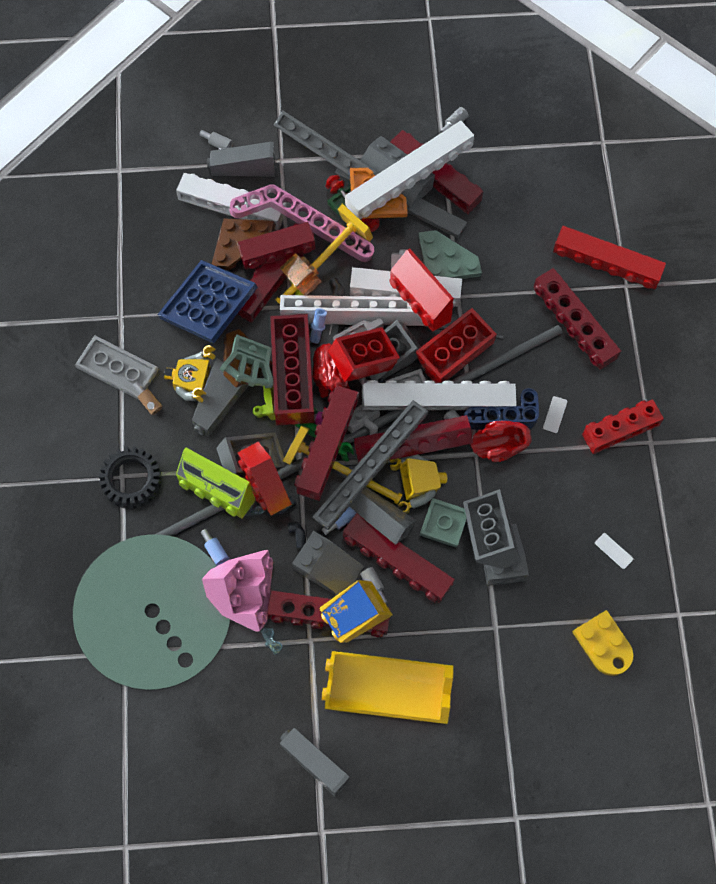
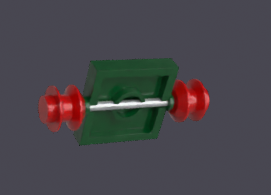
(338, 199)

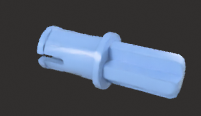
(318, 325)

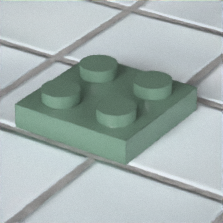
(444, 523)

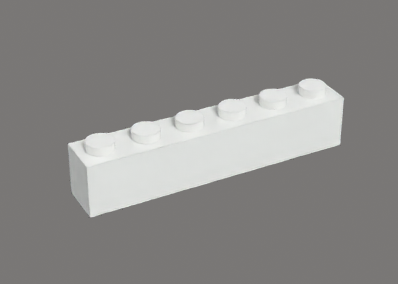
(218, 198)
(376, 284)

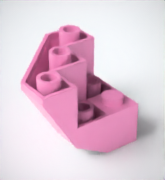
(242, 588)

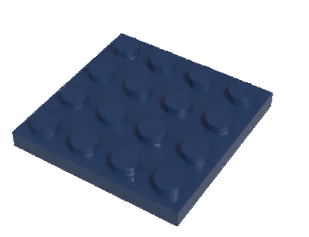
(207, 301)

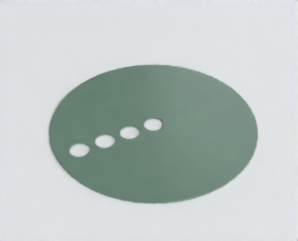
(113, 620)

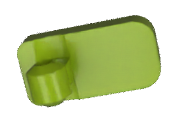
(268, 409)

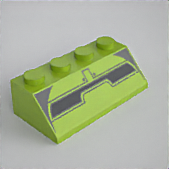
(215, 483)

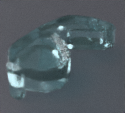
(256, 511)
(275, 646)

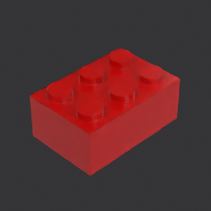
(363, 354)
(263, 478)

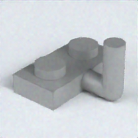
(364, 418)

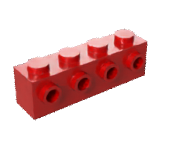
(622, 426)

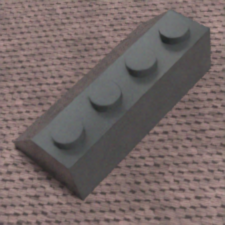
(382, 155)
(491, 530)

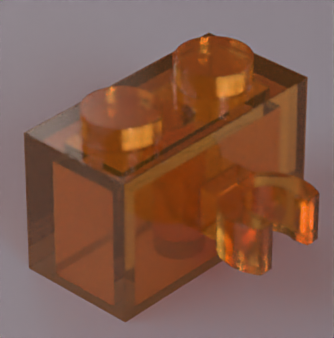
(301, 275)

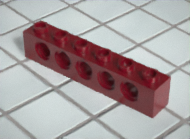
(564, 295)
(280, 600)

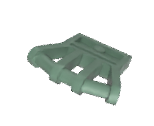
(253, 353)

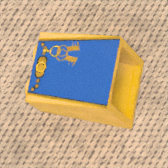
(355, 611)

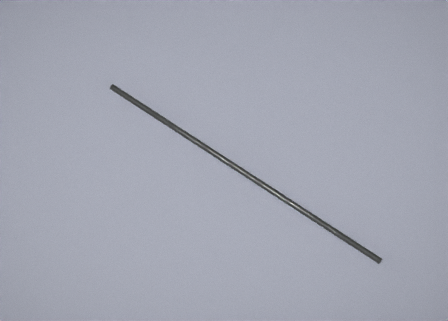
(380, 422)

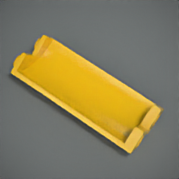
(388, 687)

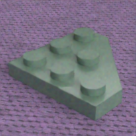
(447, 257)

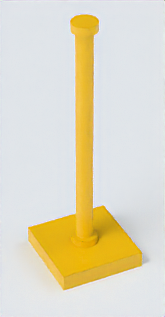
(354, 225)
(299, 446)

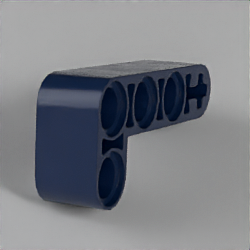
(500, 412)

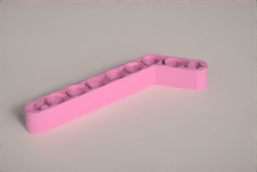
(292, 213)

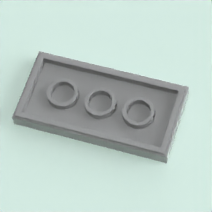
(116, 366)

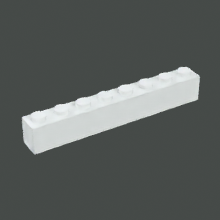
(409, 170)
(351, 309)
(436, 395)

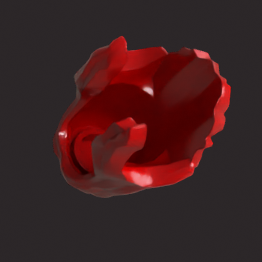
(325, 371)
(501, 440)

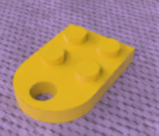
(603, 643)

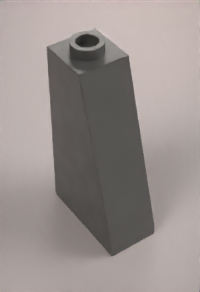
(243, 161)
(217, 402)
(383, 515)
(314, 761)

